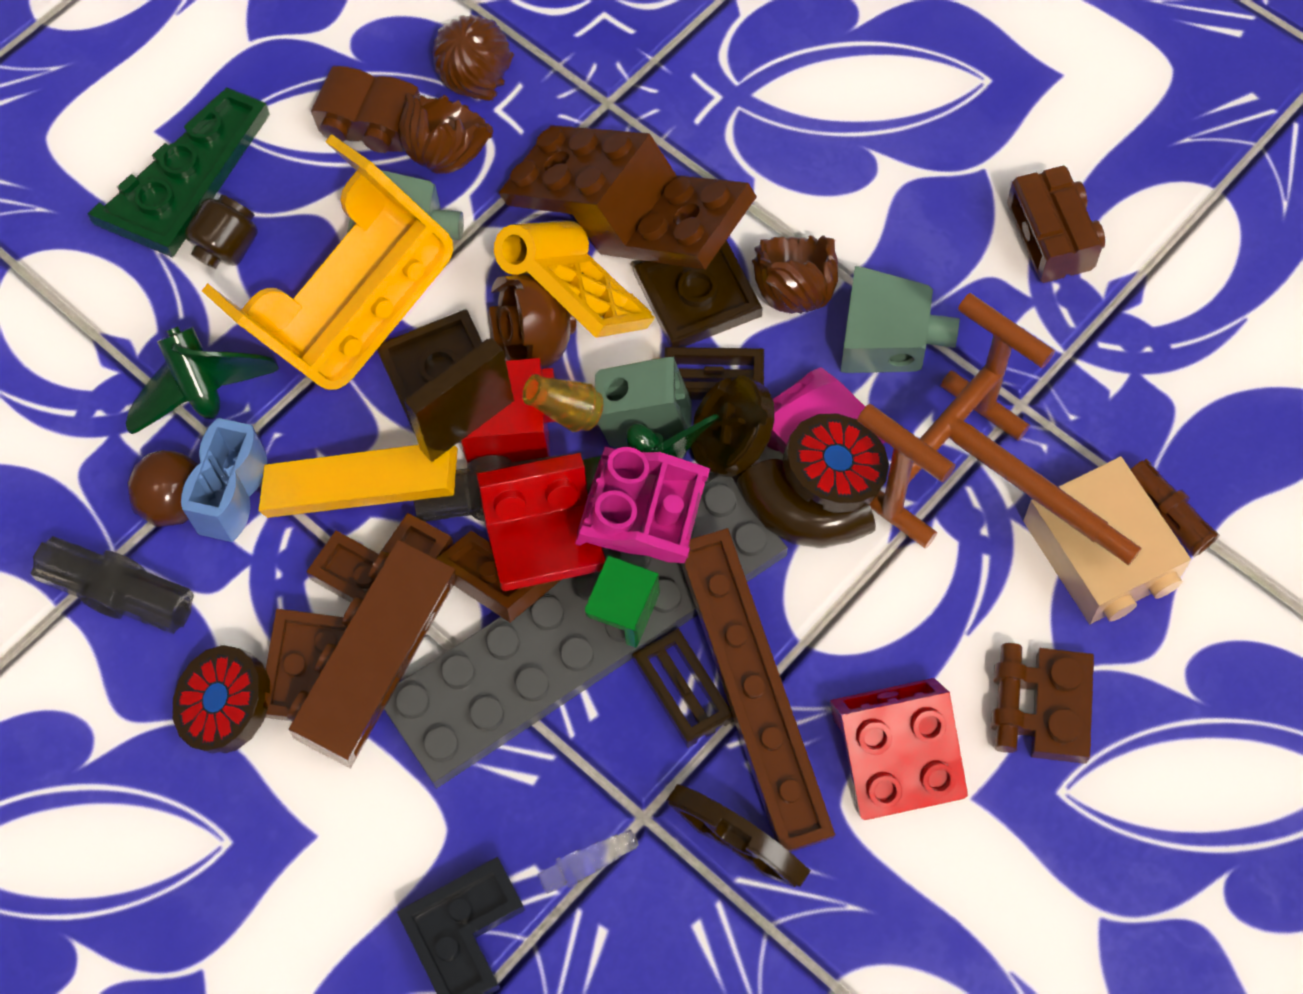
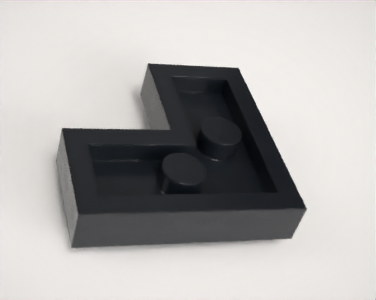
(449, 920)

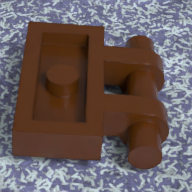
(1061, 703)

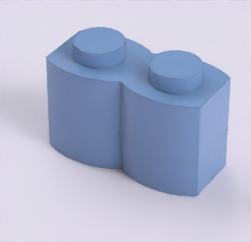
(227, 475)

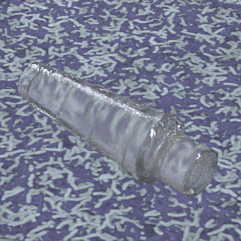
(585, 862)

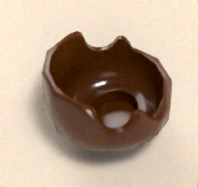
(158, 485)

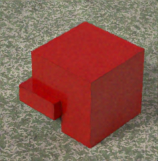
(518, 429)

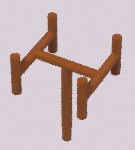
(980, 395)

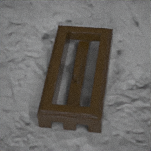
(701, 381)
(706, 725)

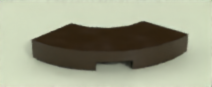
(738, 835)

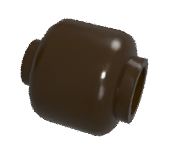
(221, 232)

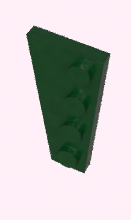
(169, 191)

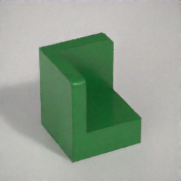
(624, 598)

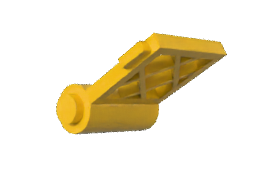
(556, 258)

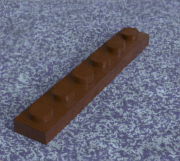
(756, 693)

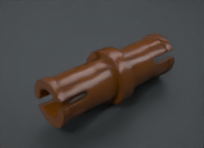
(1175, 509)

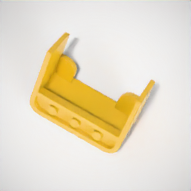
(359, 287)

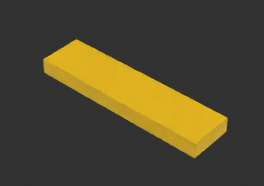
(355, 480)

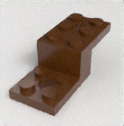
(628, 195)

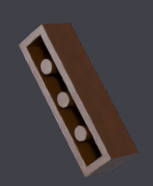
(372, 653)

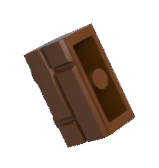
(1055, 223)

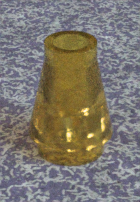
(565, 401)

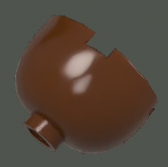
(529, 321)

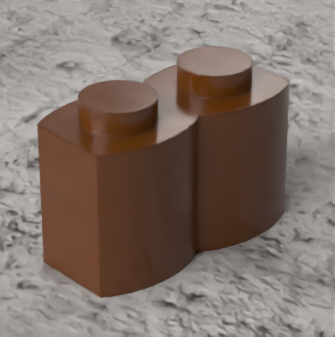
(362, 108)

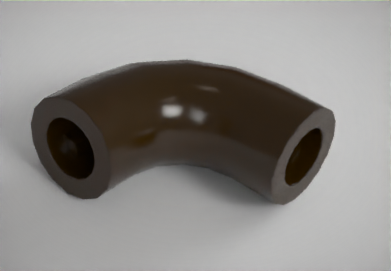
(792, 517)

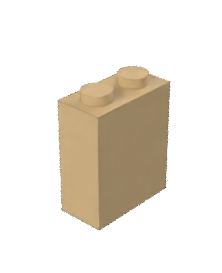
(1090, 573)

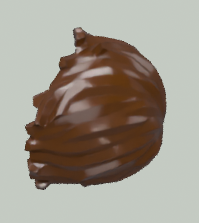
(472, 56)
(441, 133)
(796, 272)

